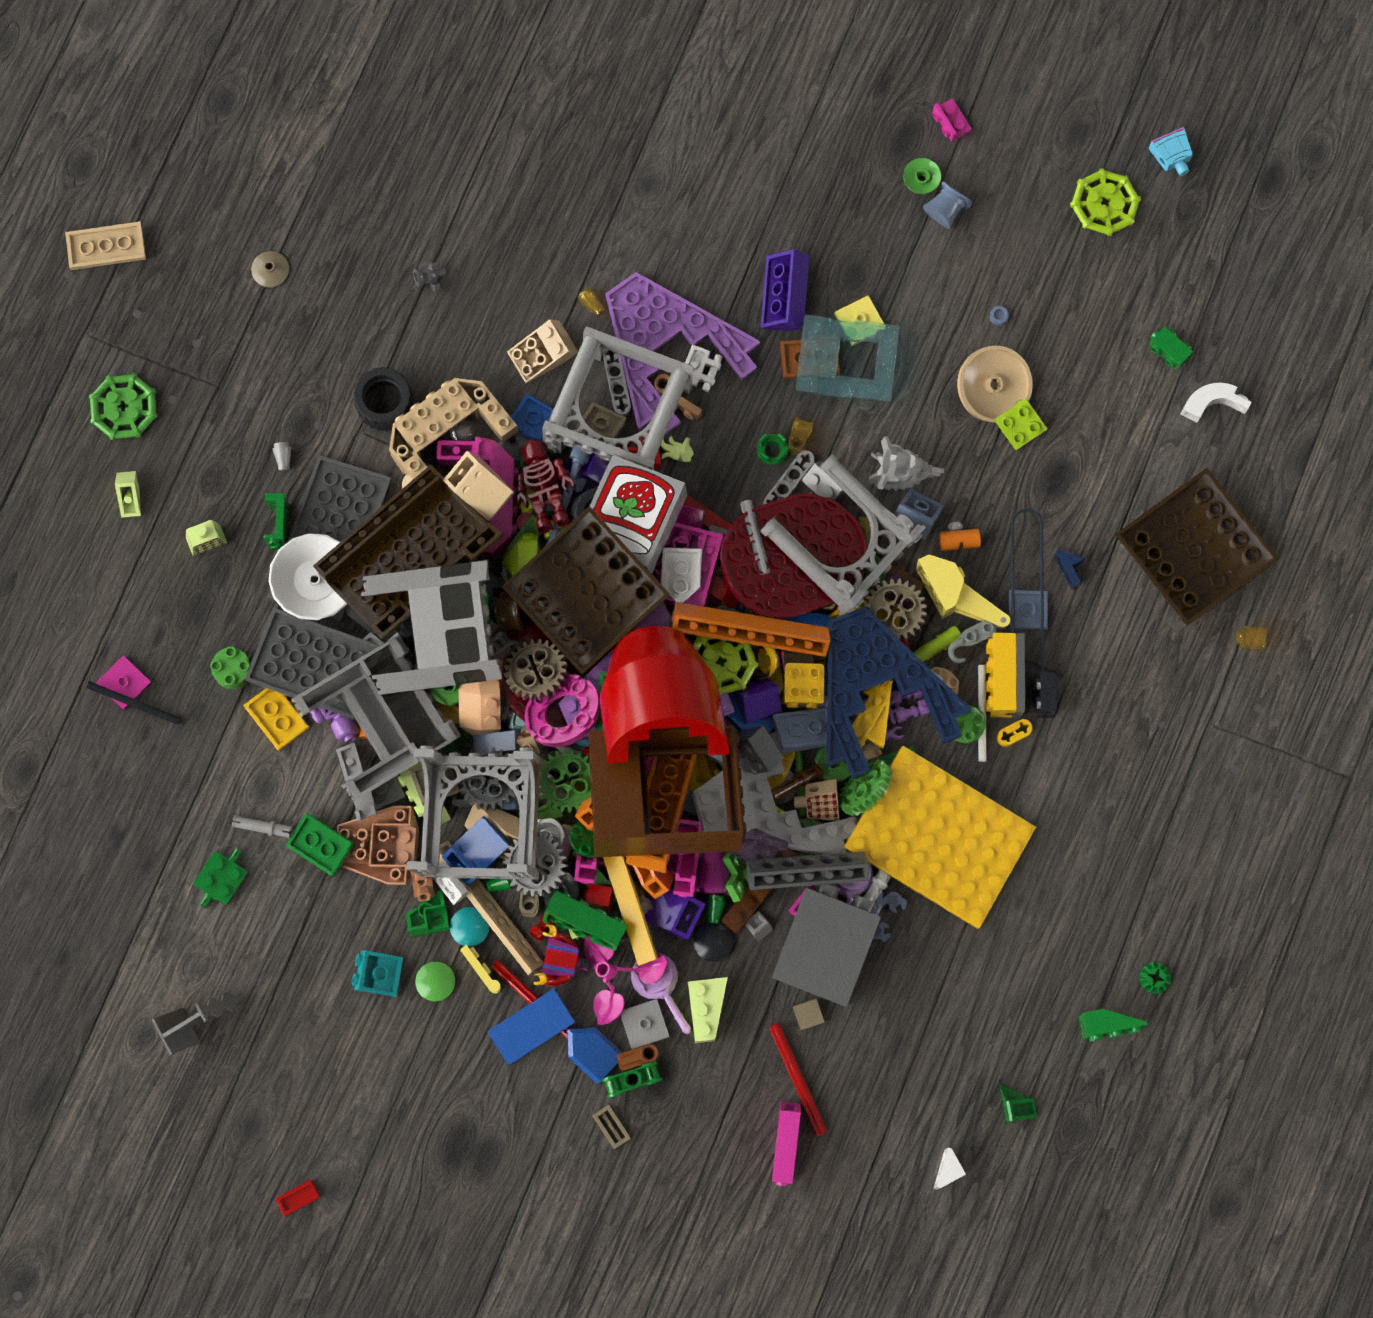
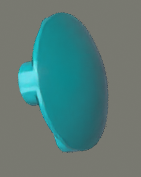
(469, 927)

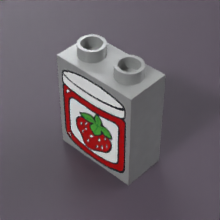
(639, 507)

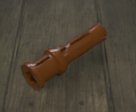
(801, 779)

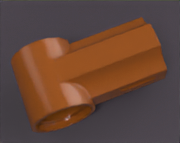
(635, 1057)

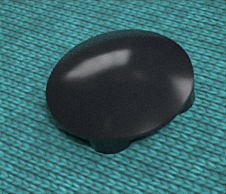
(713, 942)

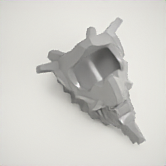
(900, 468)

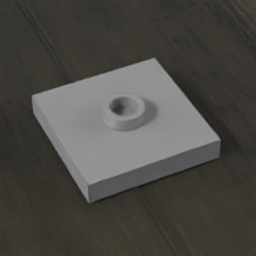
(644, 1024)

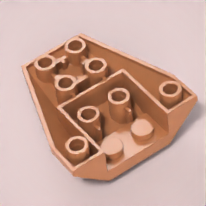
(383, 844)

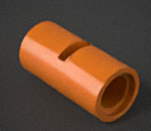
(960, 539)

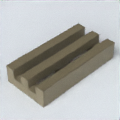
(620, 1141)

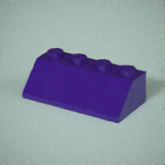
(785, 291)

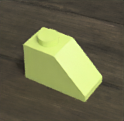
(128, 494)

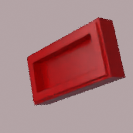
(297, 1198)

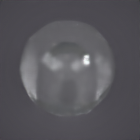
(463, 431)

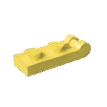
(482, 970)

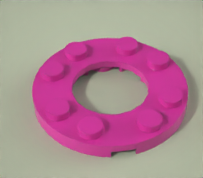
(583, 722)

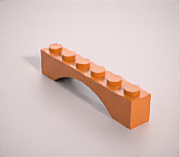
(654, 882)

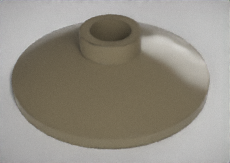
(274, 276)

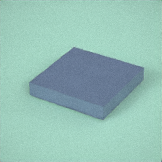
(1028, 610)

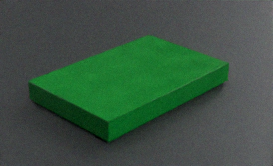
(320, 844)

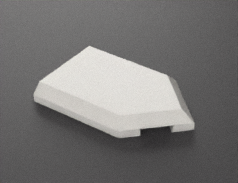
(681, 572)

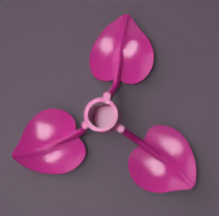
(609, 1004)

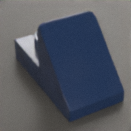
(1067, 563)

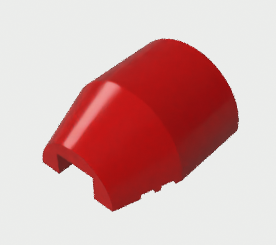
(659, 684)

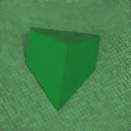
(1016, 1105)

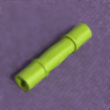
(938, 644)

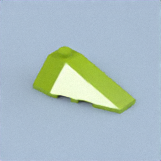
(521, 552)

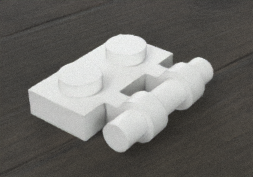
(699, 358)

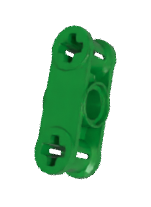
(620, 1080)

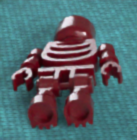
(543, 475)

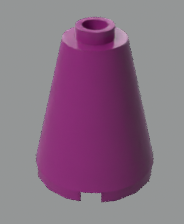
(712, 874)

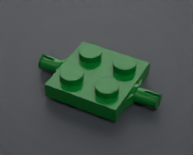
(220, 878)

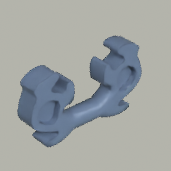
(892, 900)

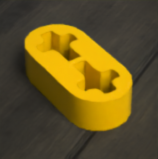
(1016, 736)

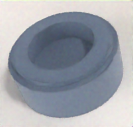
(999, 315)

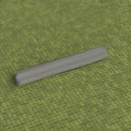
(751, 518)

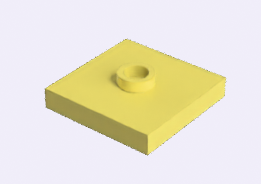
(859, 311)

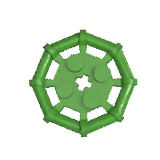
(132, 412)

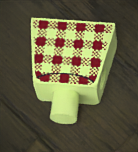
(205, 537)

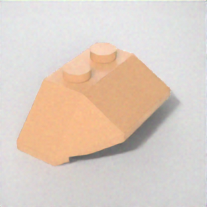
(480, 707)

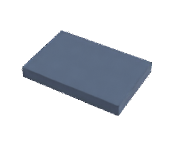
(801, 729)

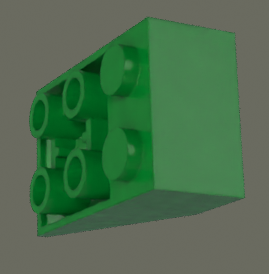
(1104, 1022)

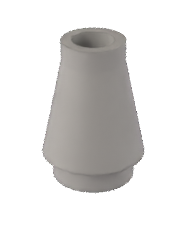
(282, 454)

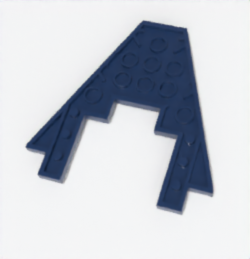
(866, 656)

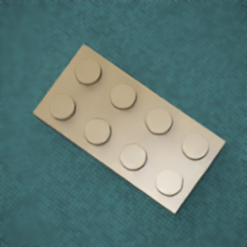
(105, 245)

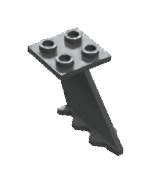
(178, 1030)

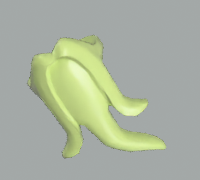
(677, 451)

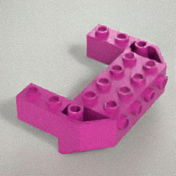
(504, 466)

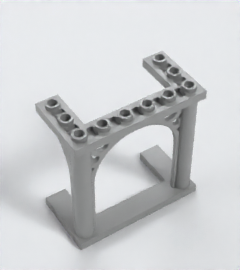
(556, 431)
(434, 771)

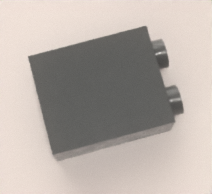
(827, 944)

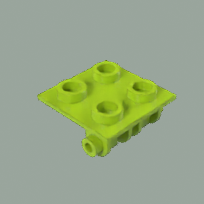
(1020, 424)

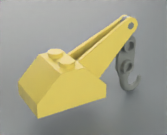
(950, 594)

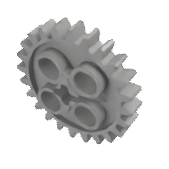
(544, 848)

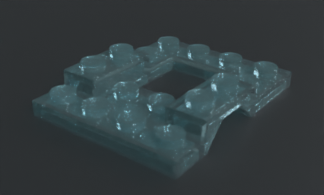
(820, 357)

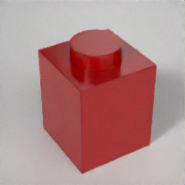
(599, 897)

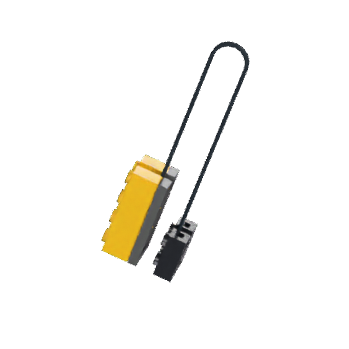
(1007, 660)

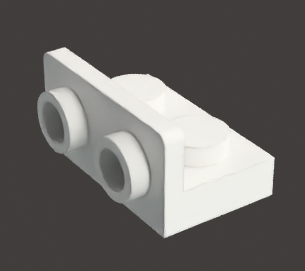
(451, 887)

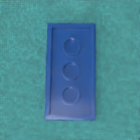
(531, 1026)

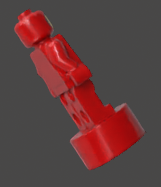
(537, 930)

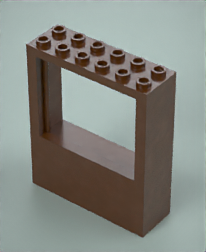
(622, 800)

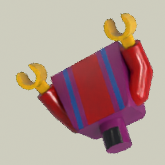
(560, 959)

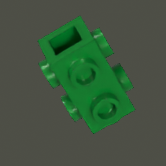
(1170, 347)

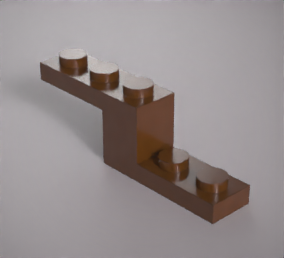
(751, 900)

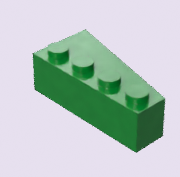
(584, 920)

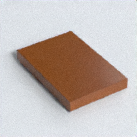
(790, 358)

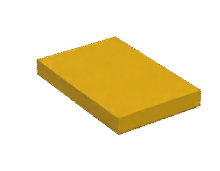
(276, 717)

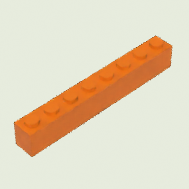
(750, 629)

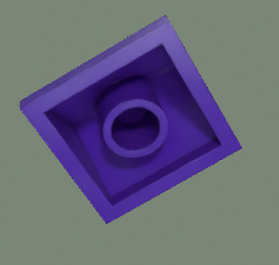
(758, 700)

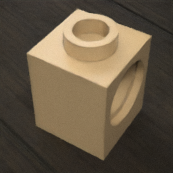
(526, 740)

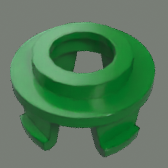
(778, 440)

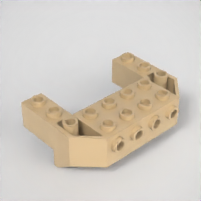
(441, 413)

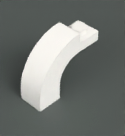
(1213, 394)

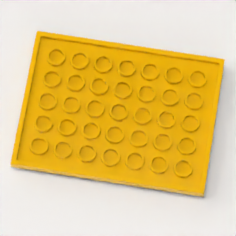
(941, 838)

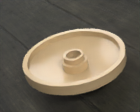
(993, 382)

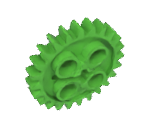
(560, 763)
(866, 789)

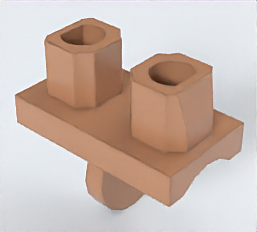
(422, 887)

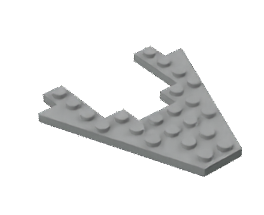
(763, 815)

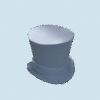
(947, 205)

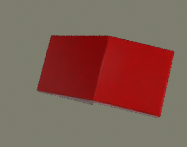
(721, 592)

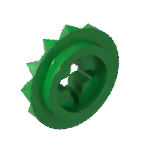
(1147, 982)

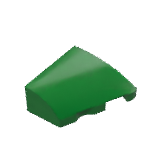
(429, 917)

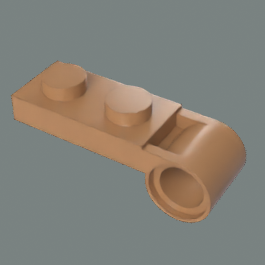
(689, 410)

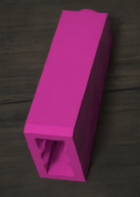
(786, 1143)

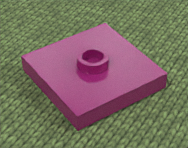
(124, 679)

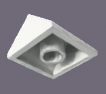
(949, 1169)

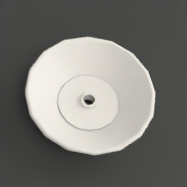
(292, 576)

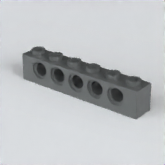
(807, 870)

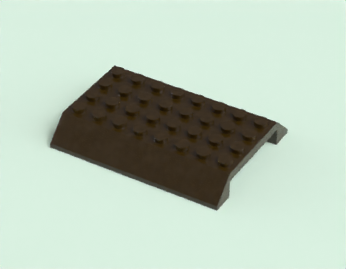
(412, 531)

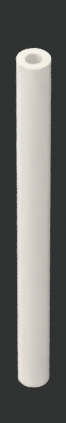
(982, 707)

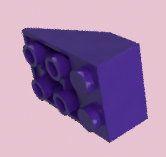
(675, 914)

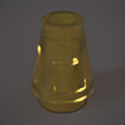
(590, 301)

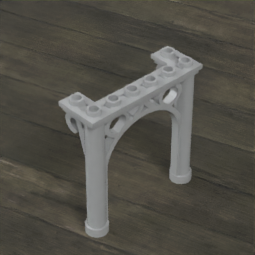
(896, 528)

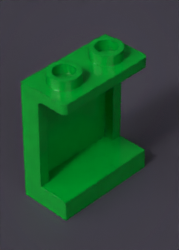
(280, 504)

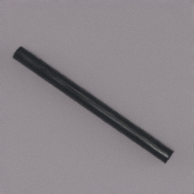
(133, 702)

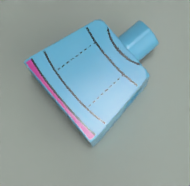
(1172, 151)

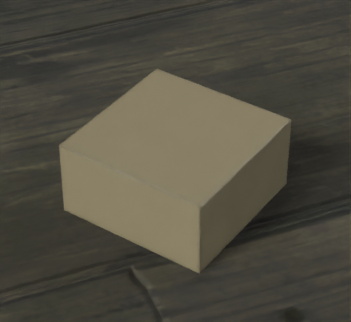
(808, 1014)

